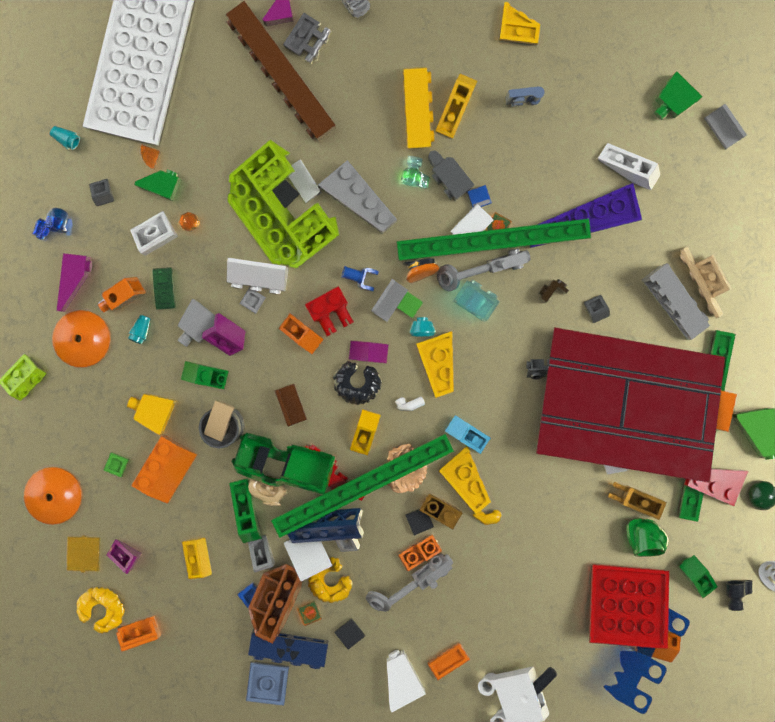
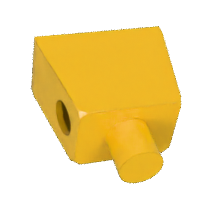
(152, 411)

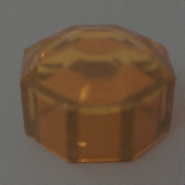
(189, 221)

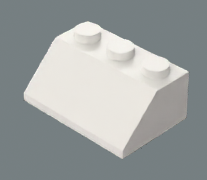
(257, 275)

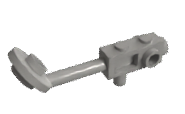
(450, 278)
(424, 577)

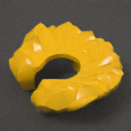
(330, 593)
(109, 600)

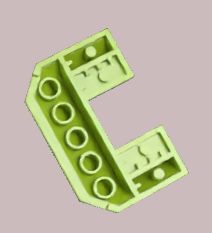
(272, 225)

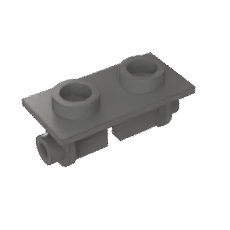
(536, 368)

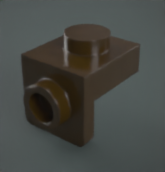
(547, 291)

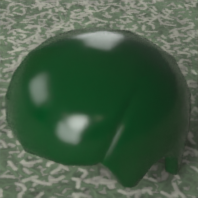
(762, 495)

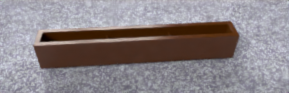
(281, 71)

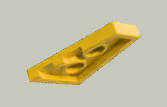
(438, 363)
(465, 480)

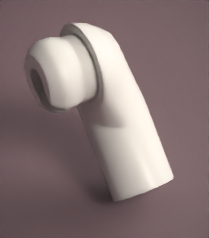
(402, 405)

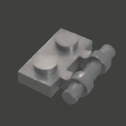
(302, 34)

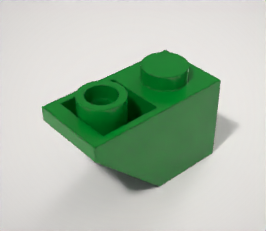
(204, 375)

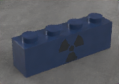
(290, 648)

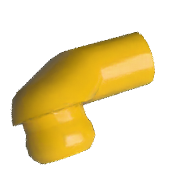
(487, 519)

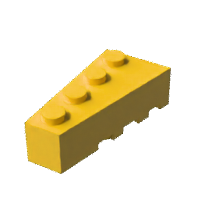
(417, 107)

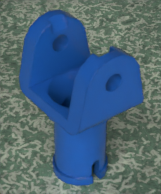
(358, 276)

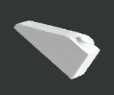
(631, 166)

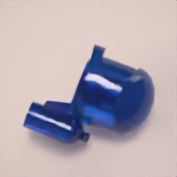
(55, 221)

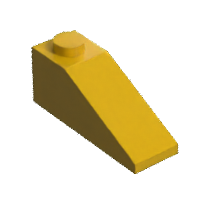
(456, 105)

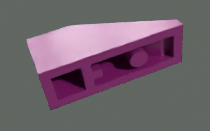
(73, 275)

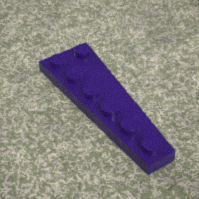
(604, 212)

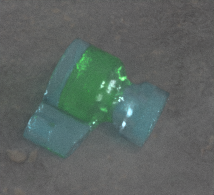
(412, 176)

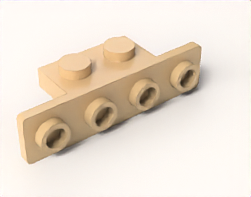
(708, 277)

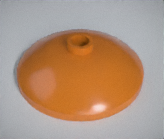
(93, 343)
(64, 490)

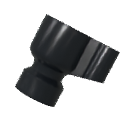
(736, 591)

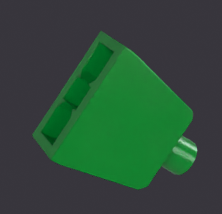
(676, 97)

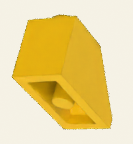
(365, 432)

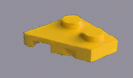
(518, 27)

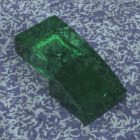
(164, 288)

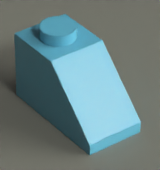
(467, 434)

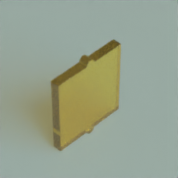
(83, 554)

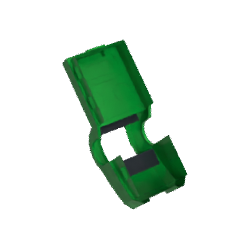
(302, 466)

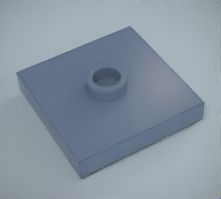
(267, 683)

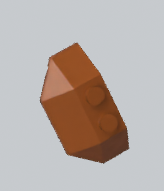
(274, 601)

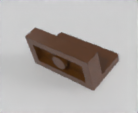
(291, 405)

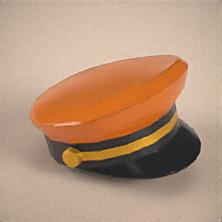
(420, 269)

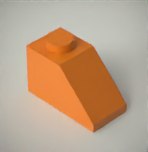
(301, 333)

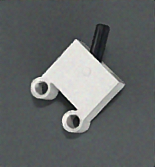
(519, 694)

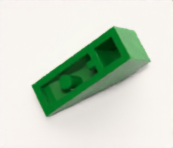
(245, 511)

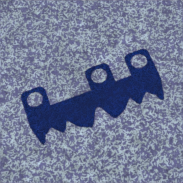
(637, 665)

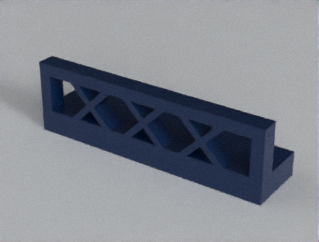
(331, 530)

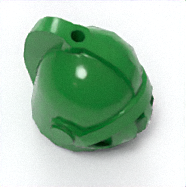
(646, 538)

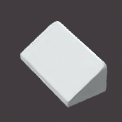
(304, 182)
(474, 221)

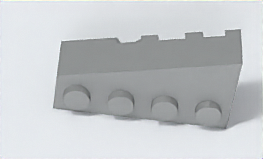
(355, 194)
(676, 301)

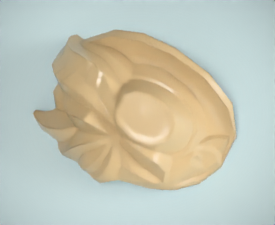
(267, 494)

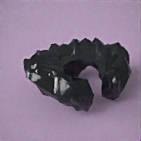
(356, 395)

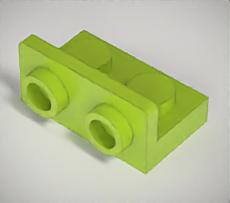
(22, 377)

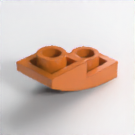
(419, 552)

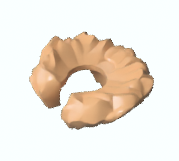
(410, 481)

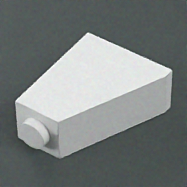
(402, 681)

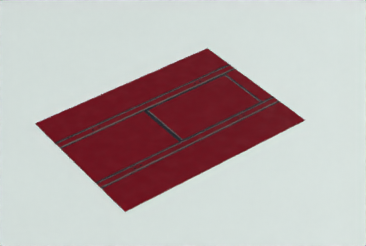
(631, 405)

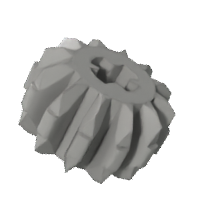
(357, 7)

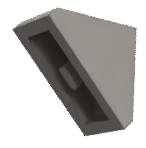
(261, 554)

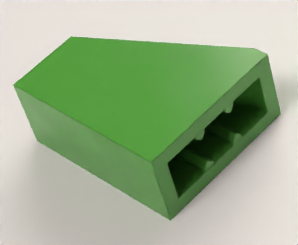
(759, 430)

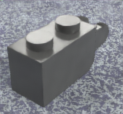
(449, 175)

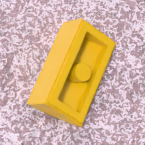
(196, 558)

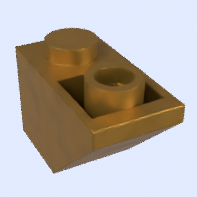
(441, 511)

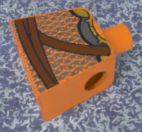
(121, 294)

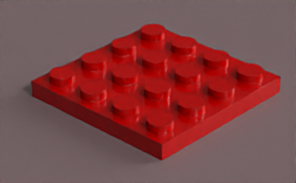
(629, 607)

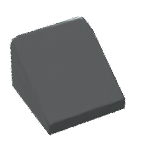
(101, 192)
(597, 308)

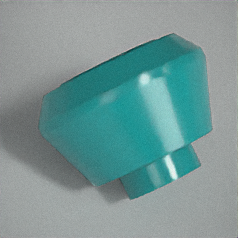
(422, 327)

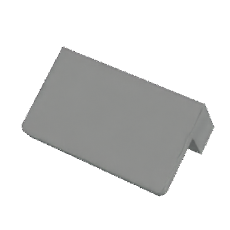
(725, 126)
(389, 300)

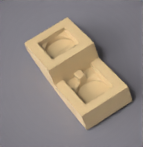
(219, 420)

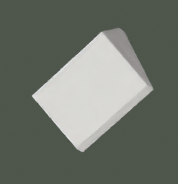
(153, 233)

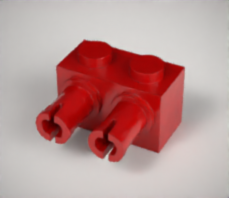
(329, 303)

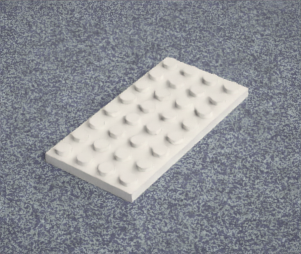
(138, 68)

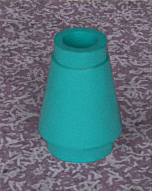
(65, 137)
(139, 330)

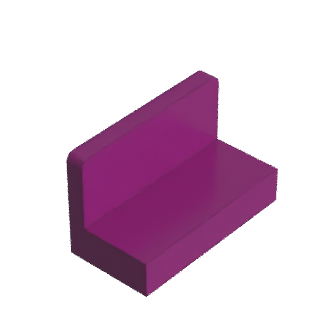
(225, 335)

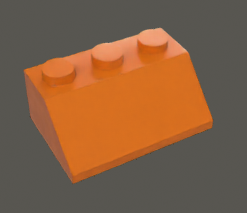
(164, 469)

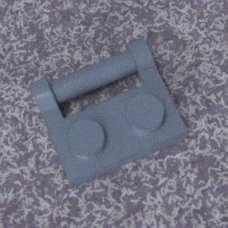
(517, 97)

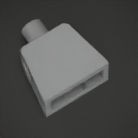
(195, 322)

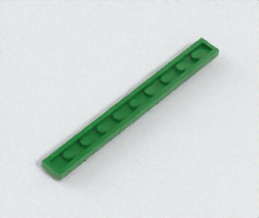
(493, 239)
(362, 485)
(691, 498)

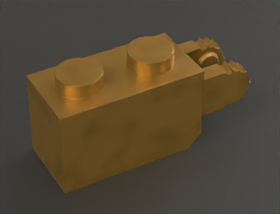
(639, 501)

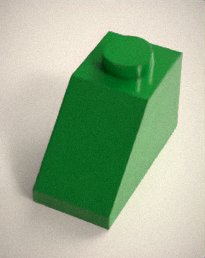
(160, 183)
(698, 576)

